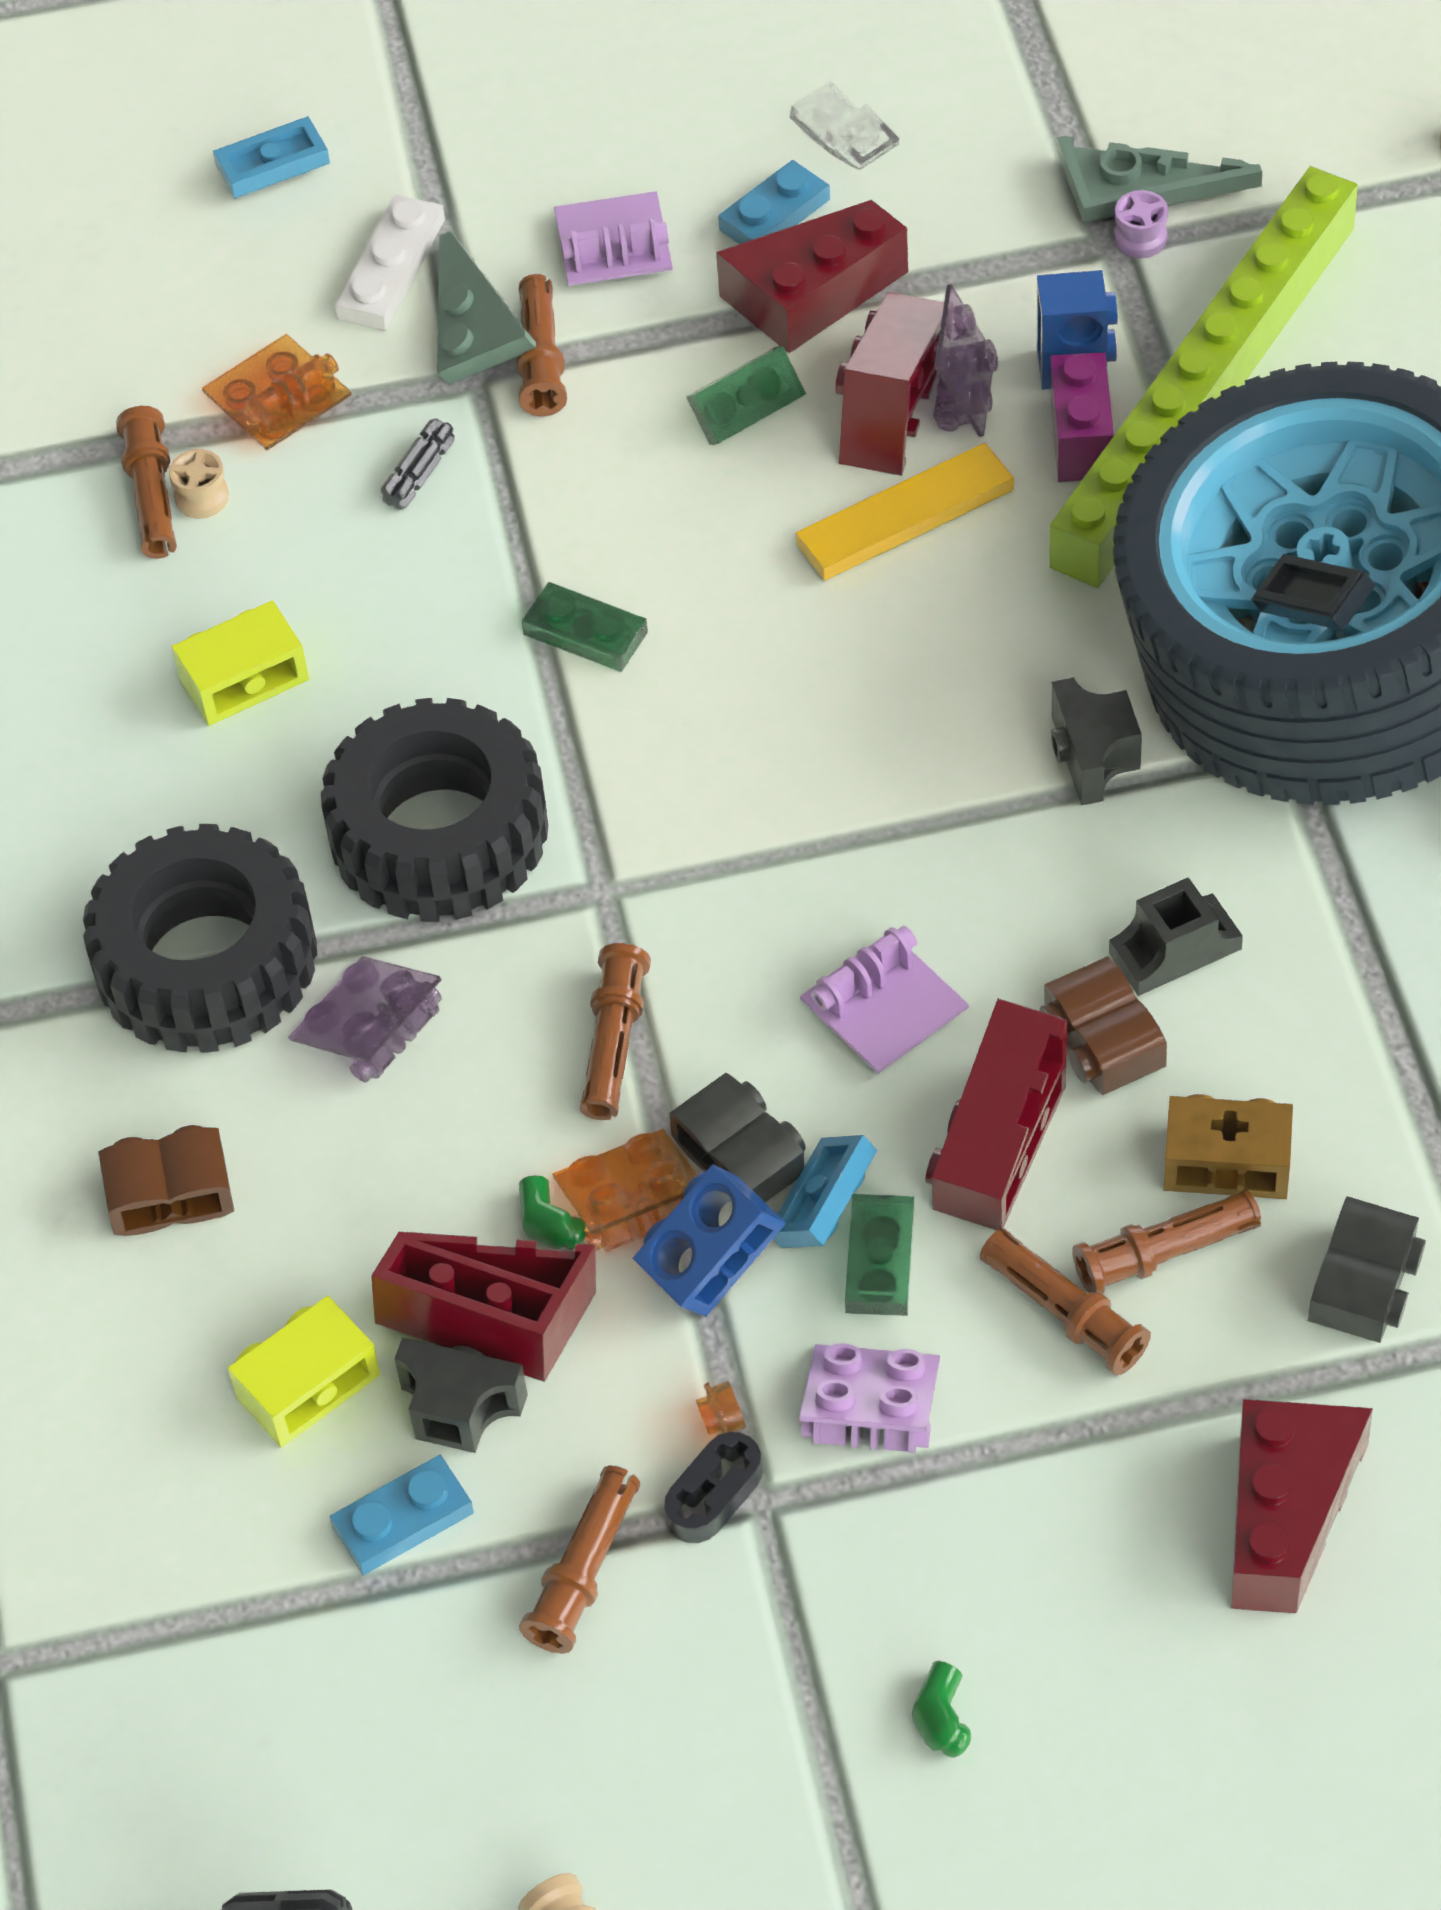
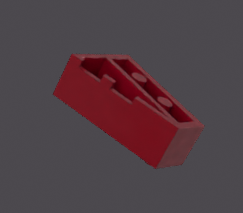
(813, 272)
(885, 381)
(1000, 1116)
(495, 1299)
(1288, 1493)

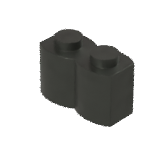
(732, 1131)
(1364, 1270)

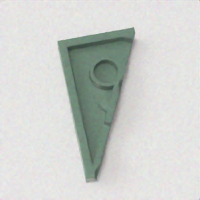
(1103, 176)
(473, 319)

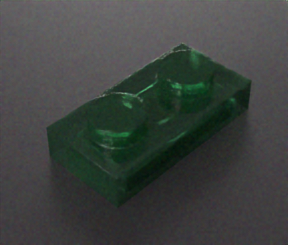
(746, 395)
(584, 626)
(879, 1254)

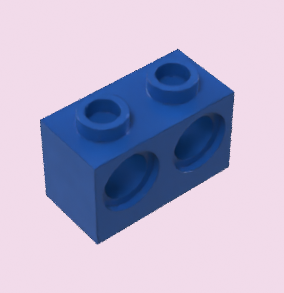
(1074, 318)
(718, 1251)

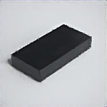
(1313, 592)

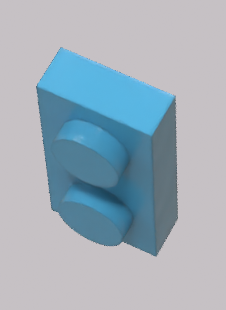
(271, 157)
(775, 204)
(824, 1190)
(401, 1514)

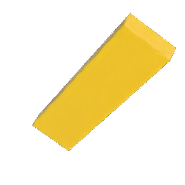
(904, 511)

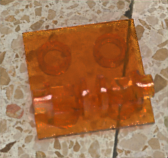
(278, 390)
(624, 1185)

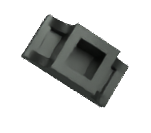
(1094, 736)
(1173, 936)
(457, 1392)

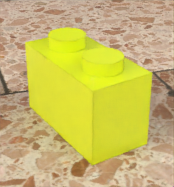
(240, 662)
(303, 1370)

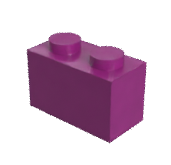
(1079, 412)

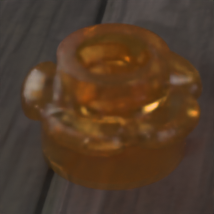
(720, 1409)

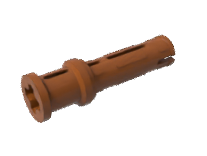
(542, 366)
(146, 463)
(616, 1008)
(1141, 1249)
(1084, 1315)
(571, 1583)

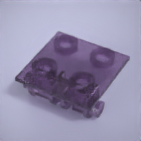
(964, 368)
(371, 1015)

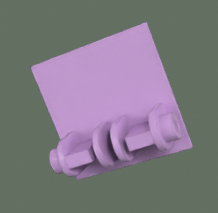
(613, 238)
(884, 1000)
(872, 1392)

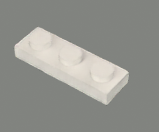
(390, 262)

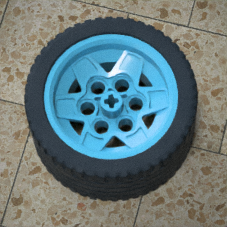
(1317, 470)

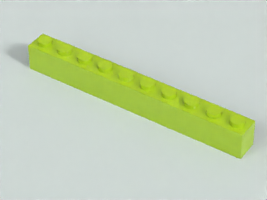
(1211, 358)

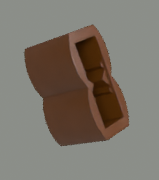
(1107, 1027)
(165, 1180)

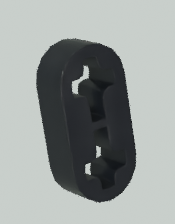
(703, 1478)

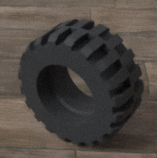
(424, 752)
(188, 879)

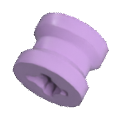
(1141, 224)

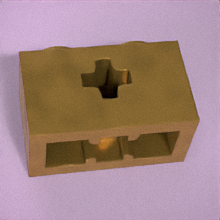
(1228, 1146)

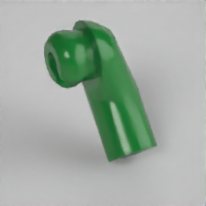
(545, 1221)
(934, 1714)

